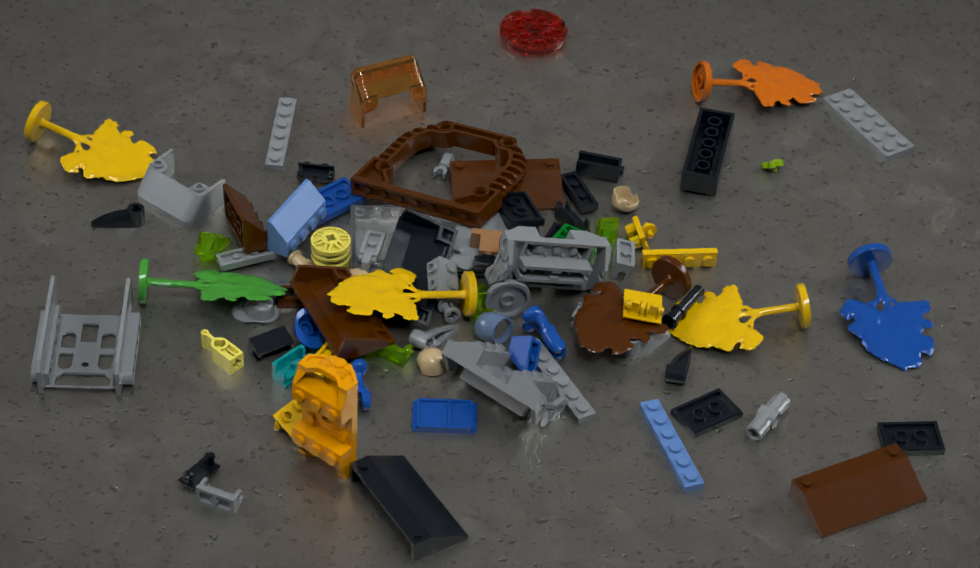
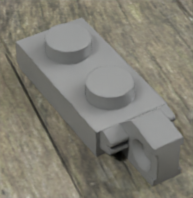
(371, 249)

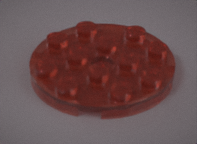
(533, 32)

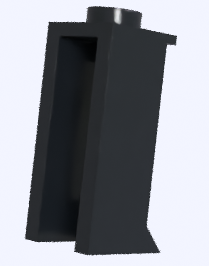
(599, 166)

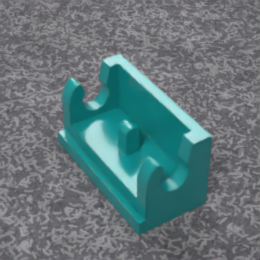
(285, 367)

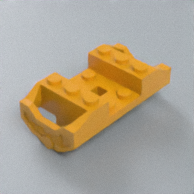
(328, 411)

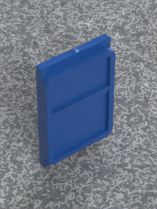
(444, 416)

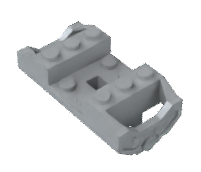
(550, 261)
(522, 391)

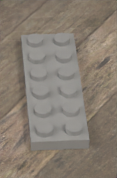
(868, 125)

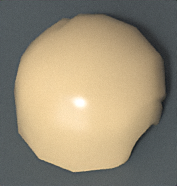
(624, 200)
(430, 362)

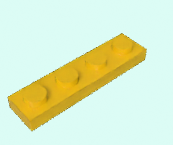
(688, 257)

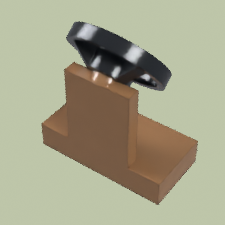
(488, 243)

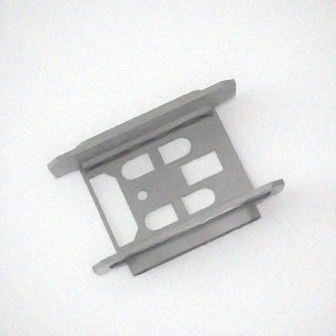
(55, 326)

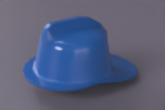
(307, 331)

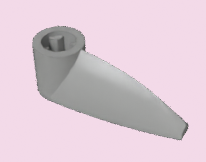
(433, 337)
(641, 348)

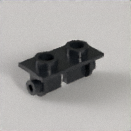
(324, 172)
(204, 468)

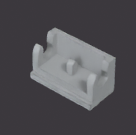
(622, 257)
(218, 498)

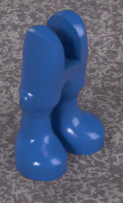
(536, 321)

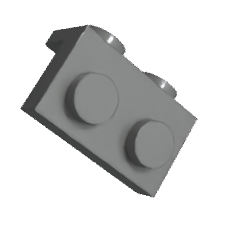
(442, 275)

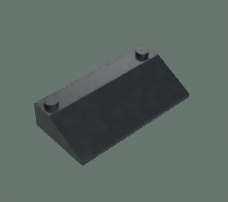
(413, 245)
(409, 503)

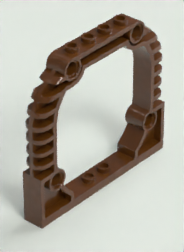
(469, 209)

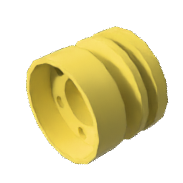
(331, 247)

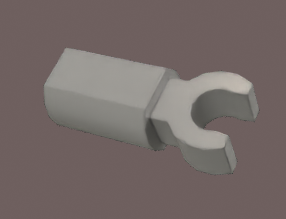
(443, 165)

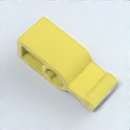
(223, 352)

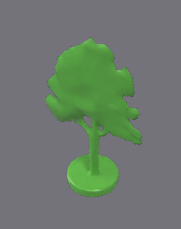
(219, 285)

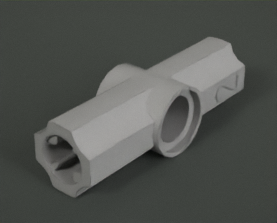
(767, 416)

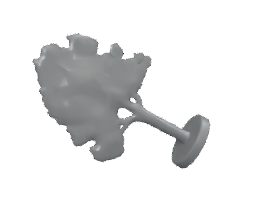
(504, 297)

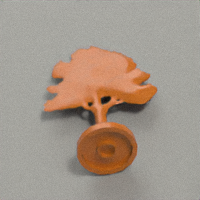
(771, 82)

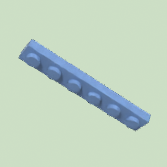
(671, 445)

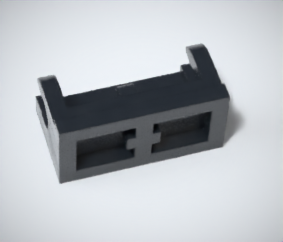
(566, 215)
(269, 342)

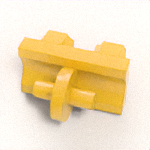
(648, 230)

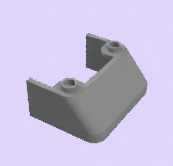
(173, 199)

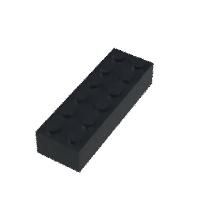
(707, 151)

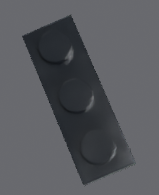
(579, 192)

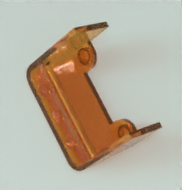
(385, 80)

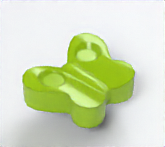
(773, 164)

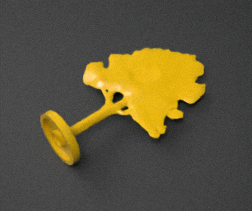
(110, 152)
(385, 294)
(718, 325)

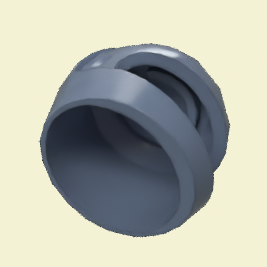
(487, 326)

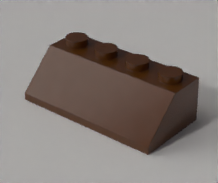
(244, 221)

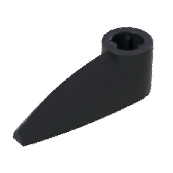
(126, 218)
(679, 366)

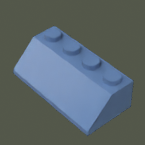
(295, 219)

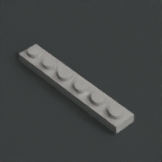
(280, 134)
(577, 404)

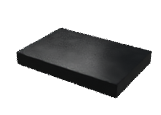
(520, 210)
(706, 413)
(912, 437)

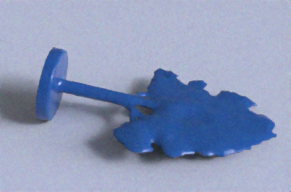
(892, 332)

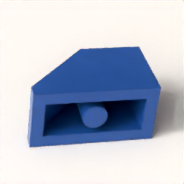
(525, 352)

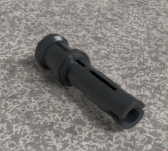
(679, 311)

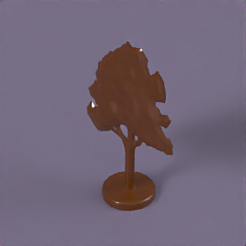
(601, 319)

